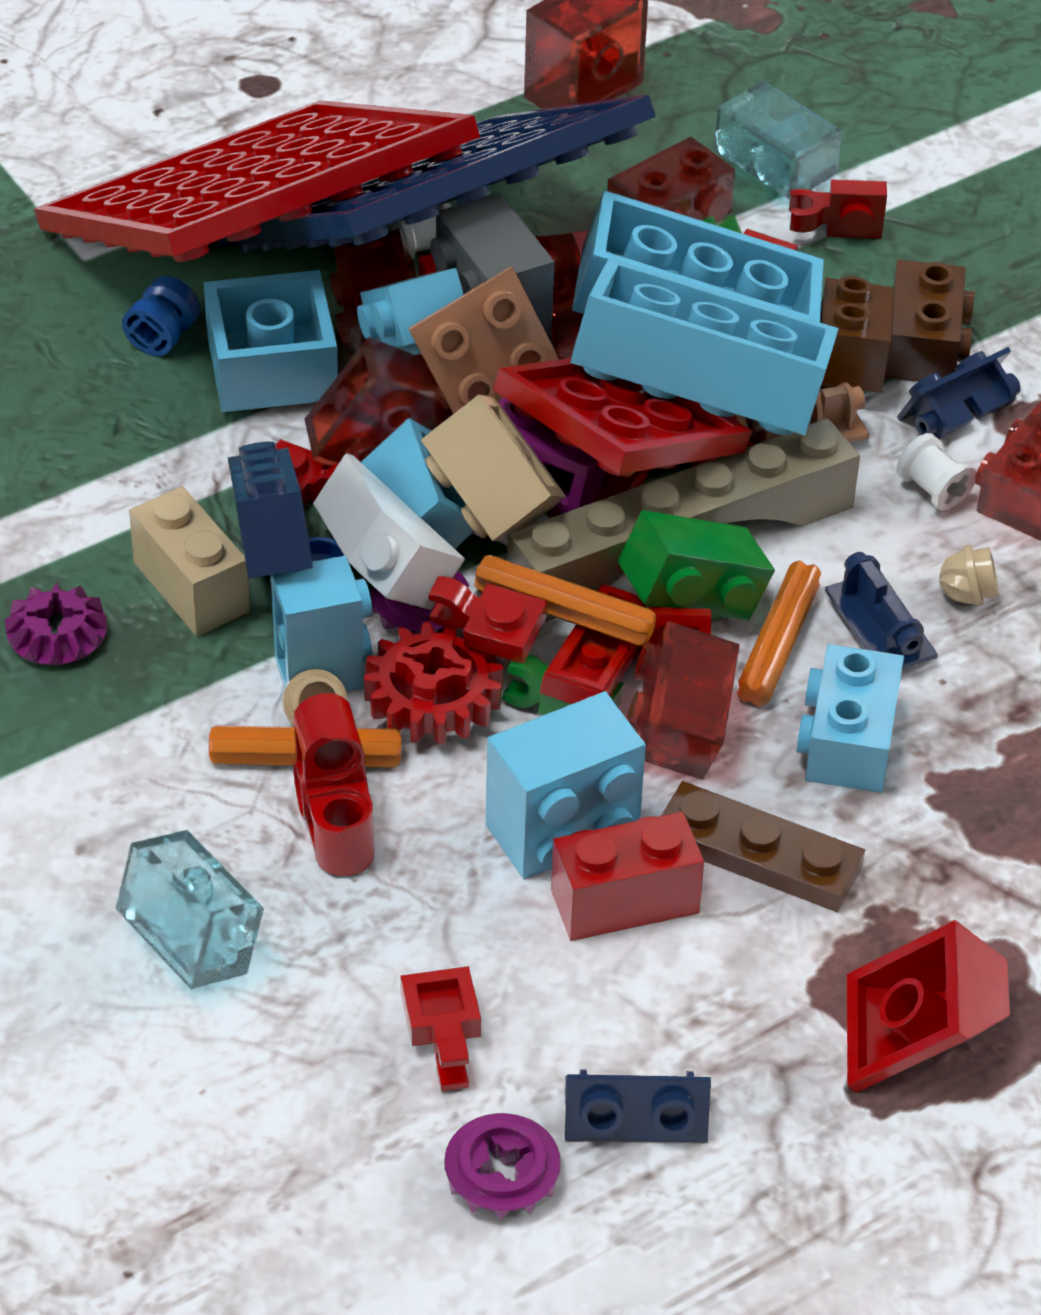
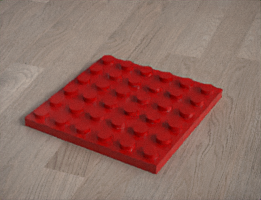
(256, 176)

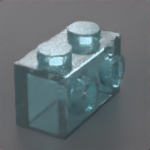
(777, 139)
(189, 908)

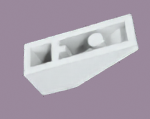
(384, 535)

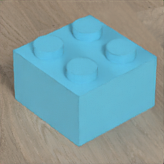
(270, 340)
(560, 778)

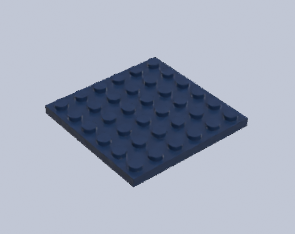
(506, 151)

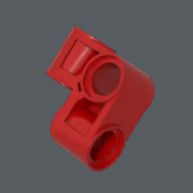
(333, 784)

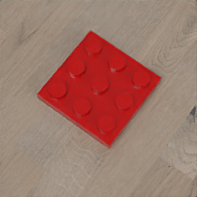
(618, 418)

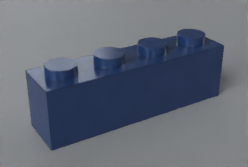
(269, 510)

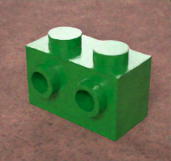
(695, 565)

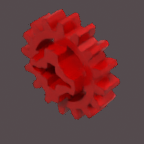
(432, 684)

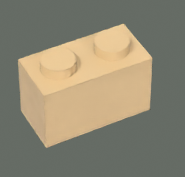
(491, 469)
(189, 561)

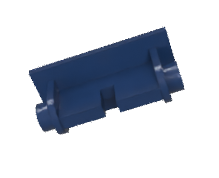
(941, 401)
(877, 612)
(637, 1107)

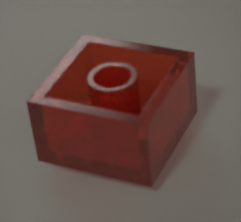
(583, 50)

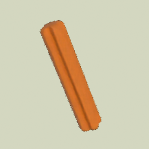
(571, 601)
(779, 633)
(277, 747)

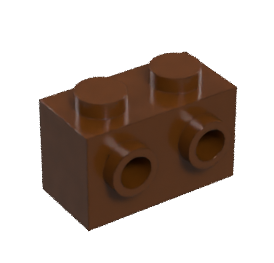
(928, 320)
(864, 332)

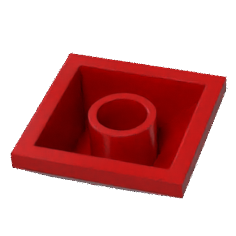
(922, 1002)

